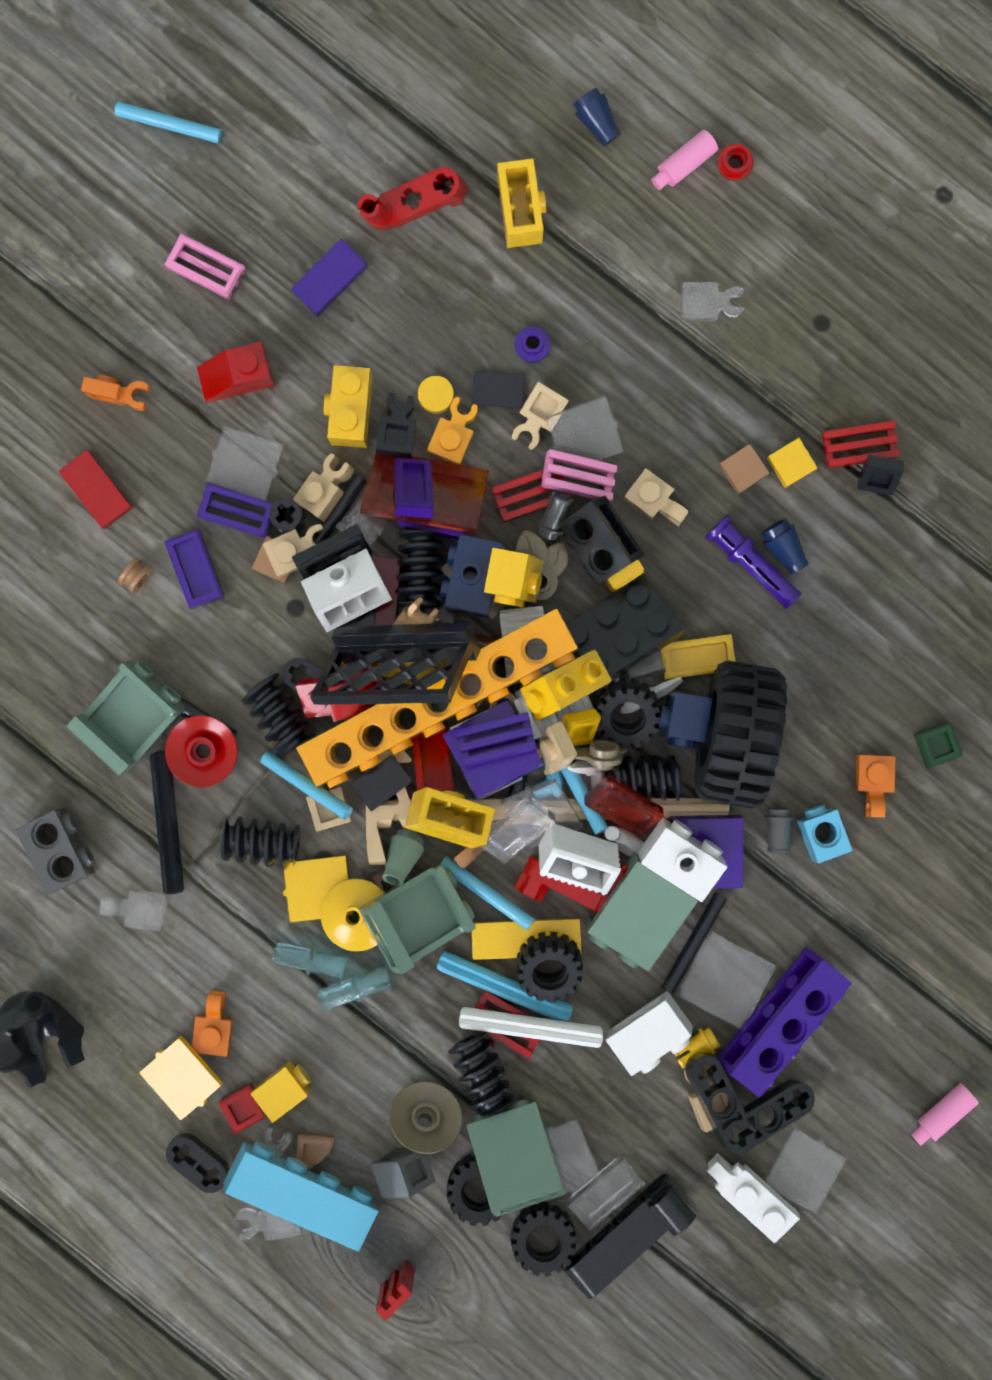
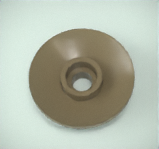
(429, 1102)

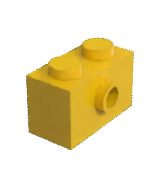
(521, 203)
(349, 406)
(513, 577)
(449, 817)

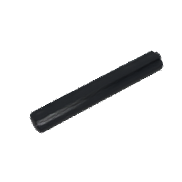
(166, 824)

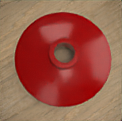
(183, 753)

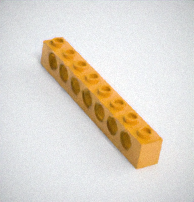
(320, 752)

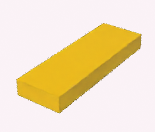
(505, 938)

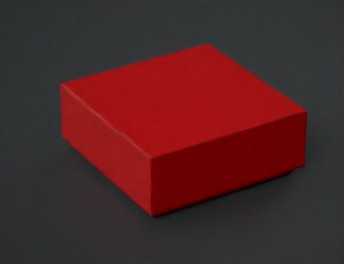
(241, 1109)

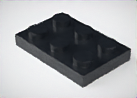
(625, 627)

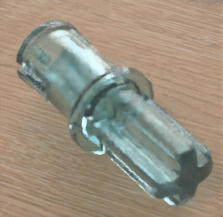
(310, 960)
(355, 988)

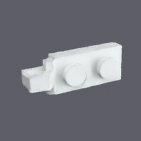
(753, 1197)

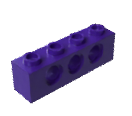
(766, 1026)

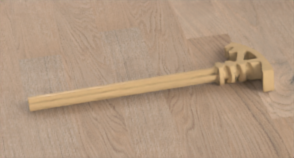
(398, 809)

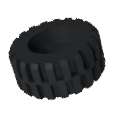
(741, 735)

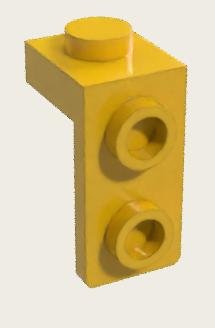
(565, 685)

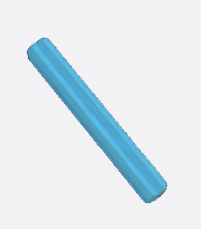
(501, 986)

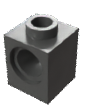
(402, 1173)

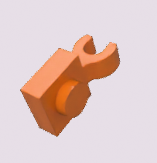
(108, 390)
(875, 777)
(212, 1030)

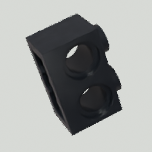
(608, 535)

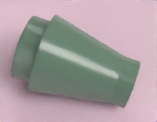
(403, 854)

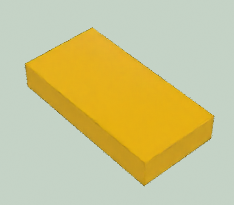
(696, 656)

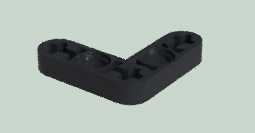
(735, 1114)

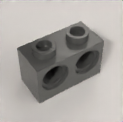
(47, 856)

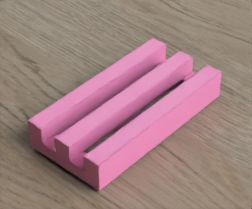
(231, 280)
(583, 463)

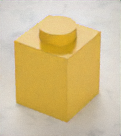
(282, 1090)

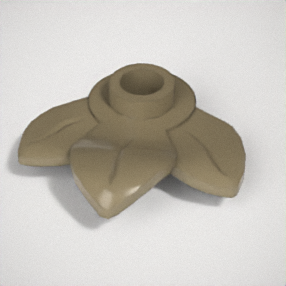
(554, 558)
(601, 754)

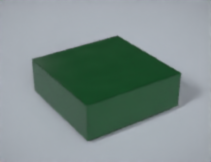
(938, 745)

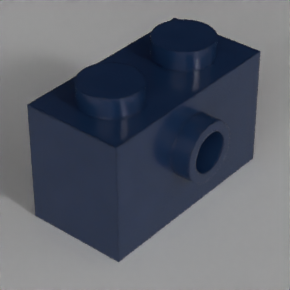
(466, 586)
(685, 719)

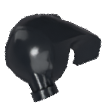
(23, 1026)

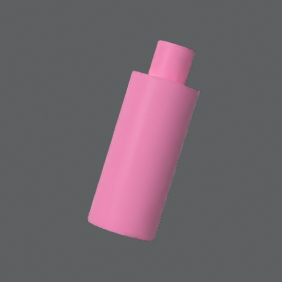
(685, 160)
(945, 1114)

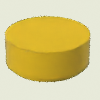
(435, 394)

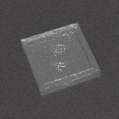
(726, 980)

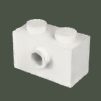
(346, 590)
(682, 858)
(650, 1034)

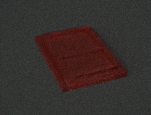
(456, 494)

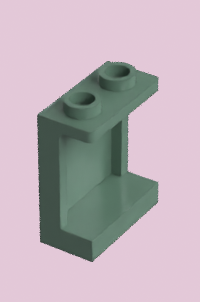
(127, 717)
(640, 915)
(417, 917)
(515, 1158)

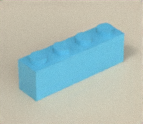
(300, 1195)

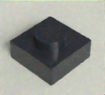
(880, 474)

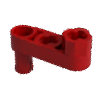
(391, 209)
(536, 886)

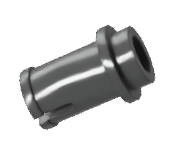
(554, 515)
(779, 830)

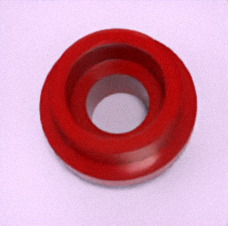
(738, 152)

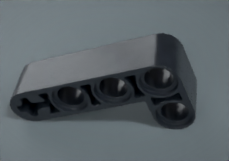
(629, 1234)

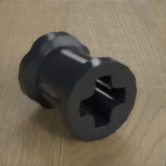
(276, 516)

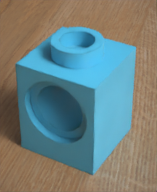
(835, 845)

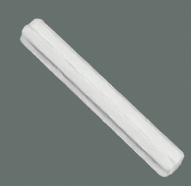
(531, 1027)

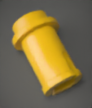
(704, 1042)

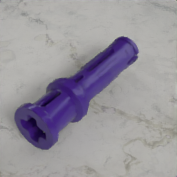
(741, 550)

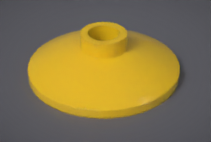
(336, 905)

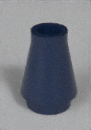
(597, 116)
(784, 543)

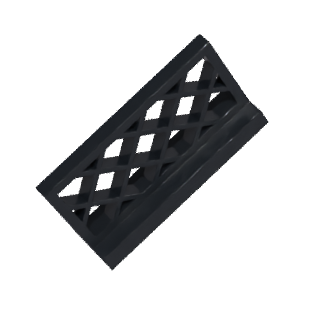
(392, 648)

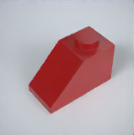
(236, 372)

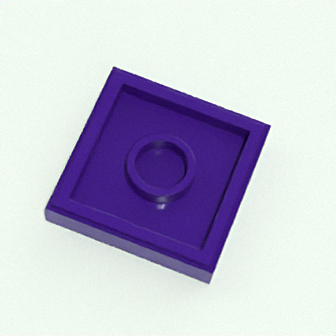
(496, 774)
(727, 834)

